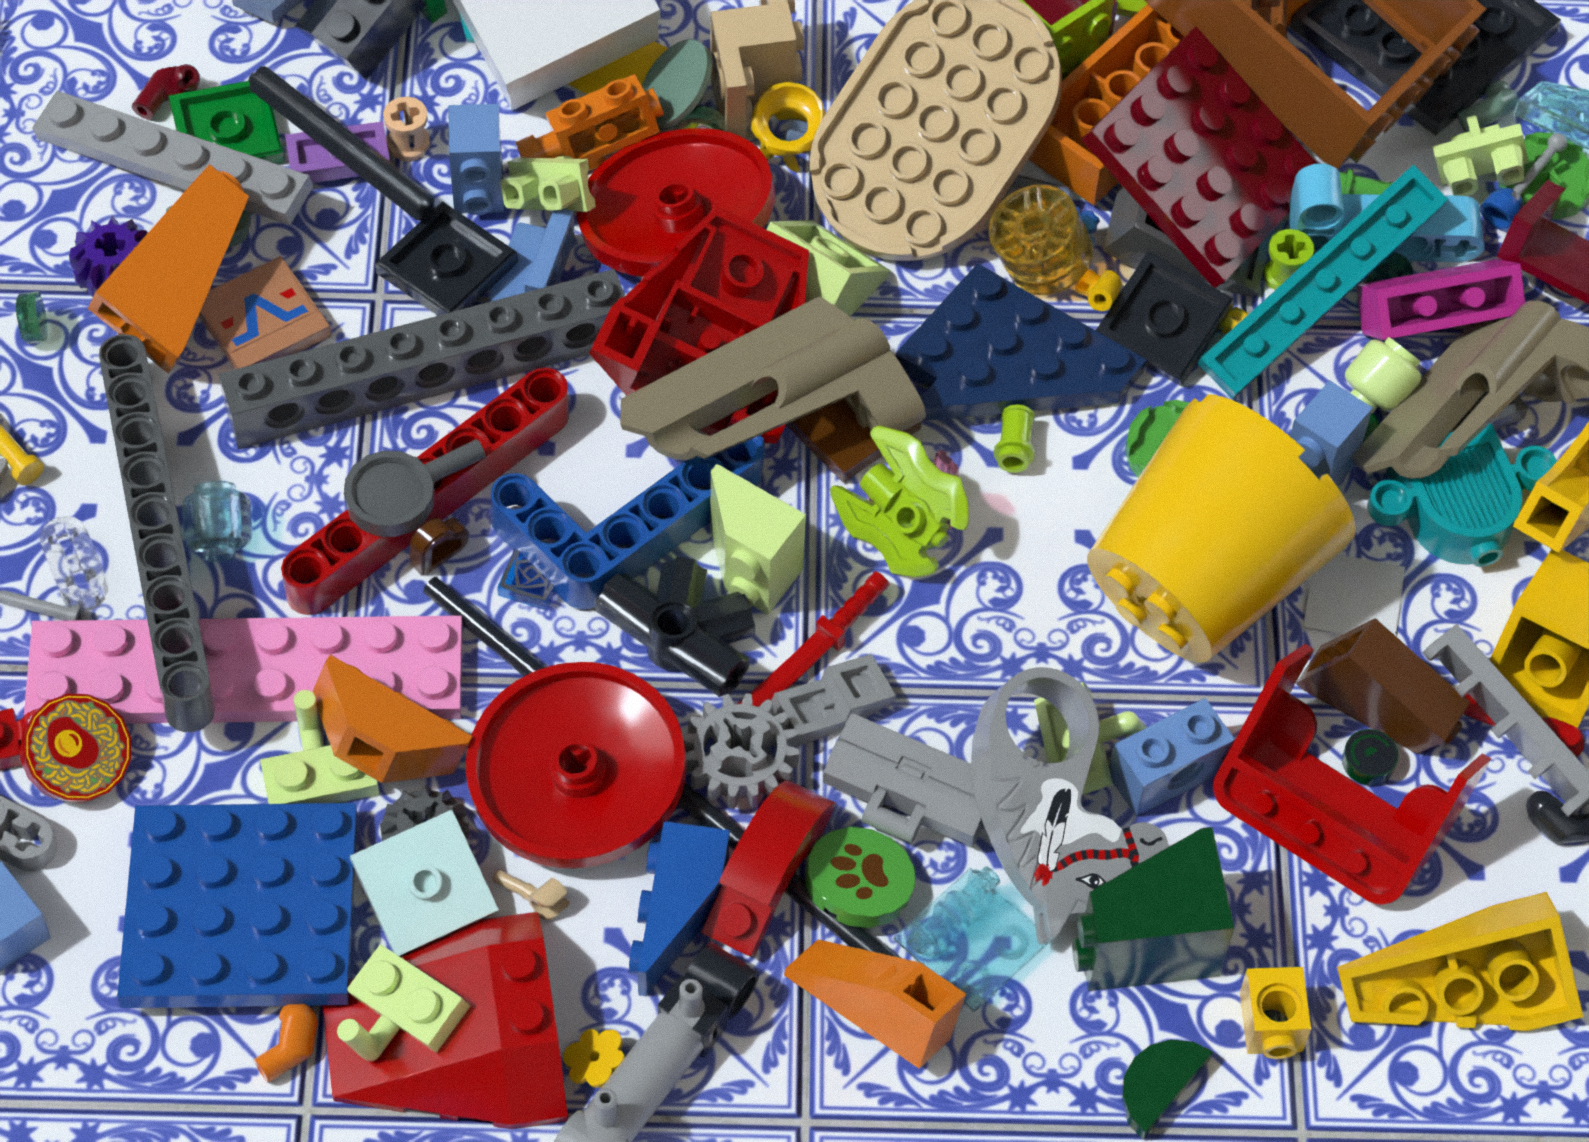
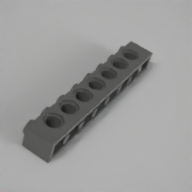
(417, 360)

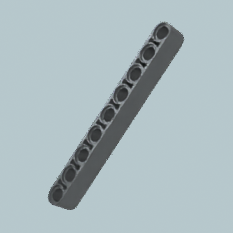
(156, 535)

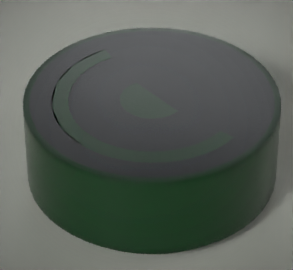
(1370, 757)

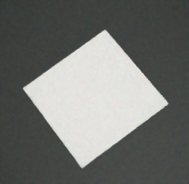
(1352, 593)

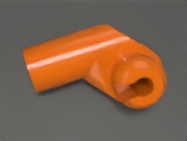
(295, 1042)

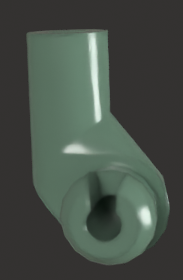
(1498, 102)

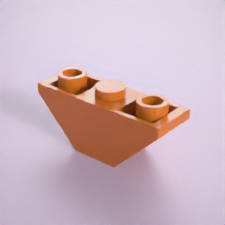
(383, 728)

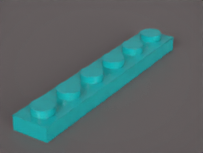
(1322, 282)

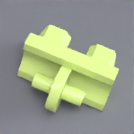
(1481, 153)
(547, 184)

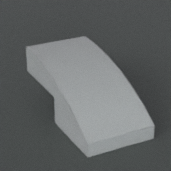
(827, 703)

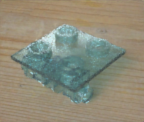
(972, 937)

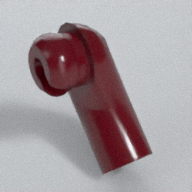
(161, 85)

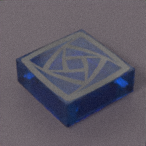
(525, 583)

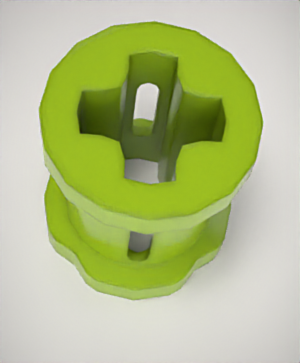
(1288, 252)

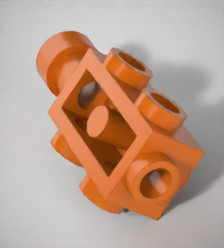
(597, 123)

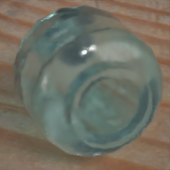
(216, 520)

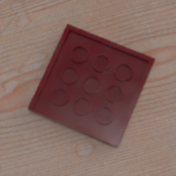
(1201, 156)

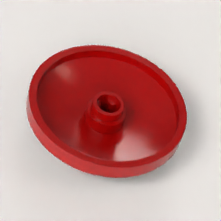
(664, 187)
(576, 765)

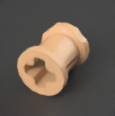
(415, 120)

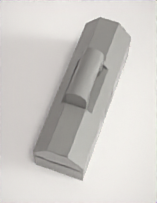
(906, 776)

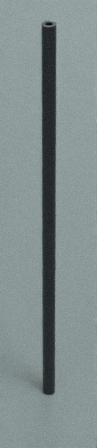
(690, 799)

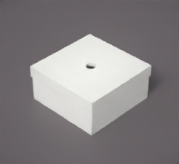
(553, 42)

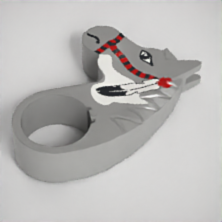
(1036, 813)

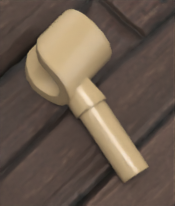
(545, 900)

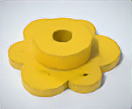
(594, 1057)

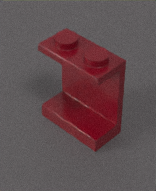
(1547, 248)

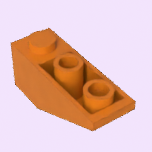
(882, 995)

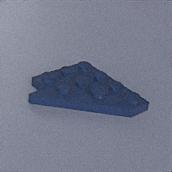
(1006, 348)

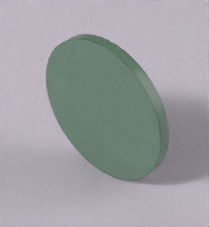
(679, 80)

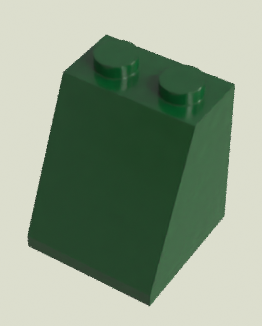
(1158, 920)

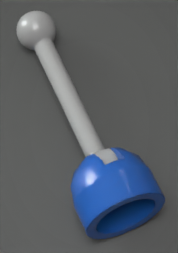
(1505, 203)

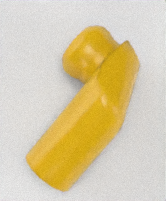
(1099, 289)

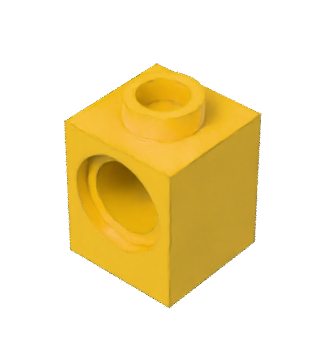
(1277, 990)

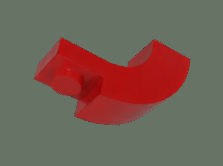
(764, 863)

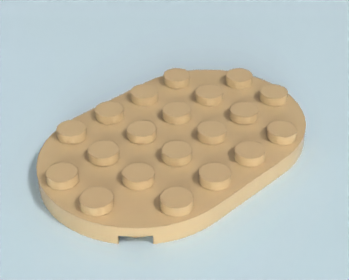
(935, 125)

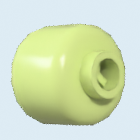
(1383, 374)

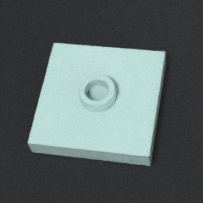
(424, 883)

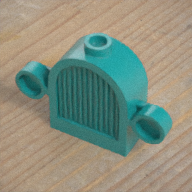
(1466, 505)

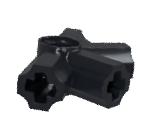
(697, 627)

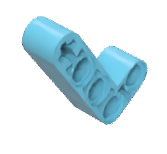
(1323, 211)

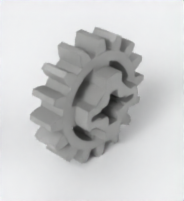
(740, 750)

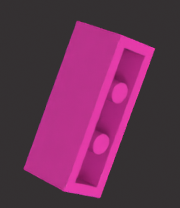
(1440, 299)

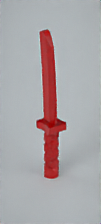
(827, 635)

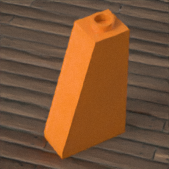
(171, 269)

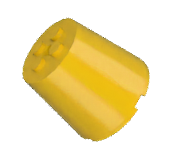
(1217, 530)

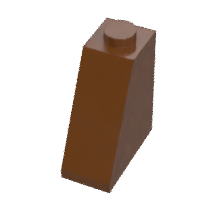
(1385, 687)

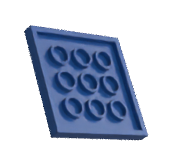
(239, 906)

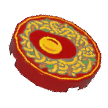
(75, 748)

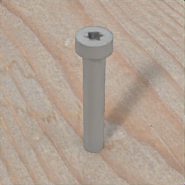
(43, 607)

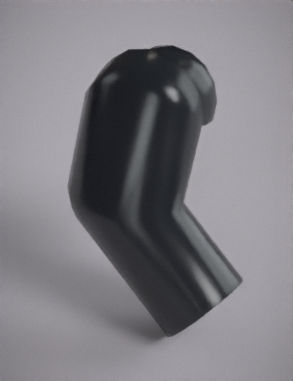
(1547, 816)

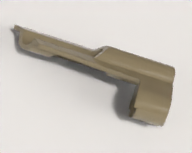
(806, 354)
(1502, 356)

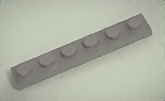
(168, 154)

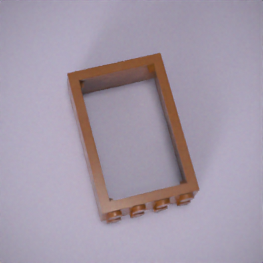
(1302, 93)

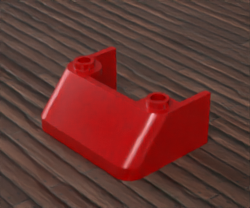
(1322, 813)

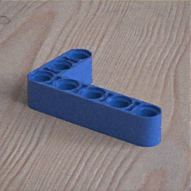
(630, 525)

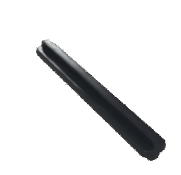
(342, 143)

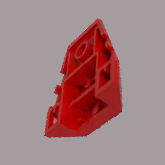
(699, 298)
(499, 1057)

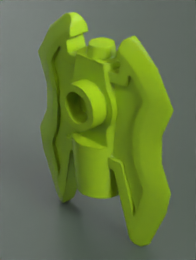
(908, 505)

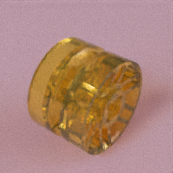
(1041, 239)

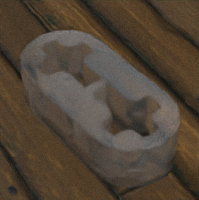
(84, 560)

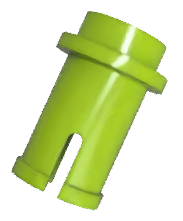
(1014, 448)

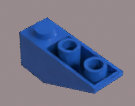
(683, 892)

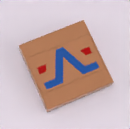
(263, 315)

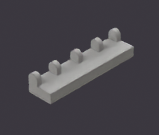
(1513, 717)

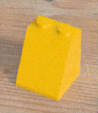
(1548, 640)

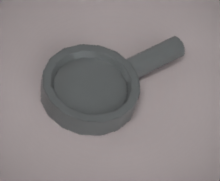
(395, 491)

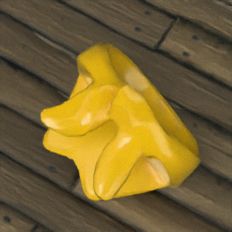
(787, 102)

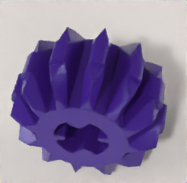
(102, 251)

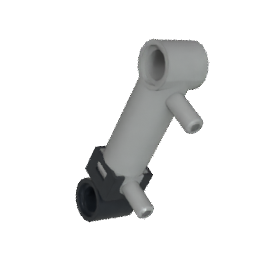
(686, 1026)

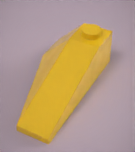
(1480, 969)

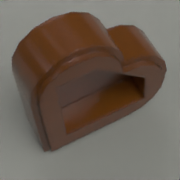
(437, 543)

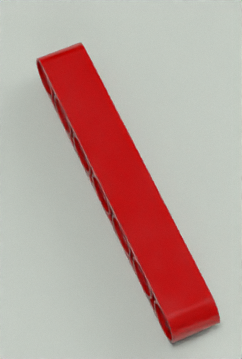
(513, 409)

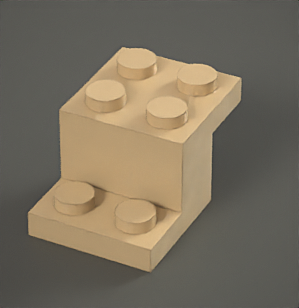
(750, 54)

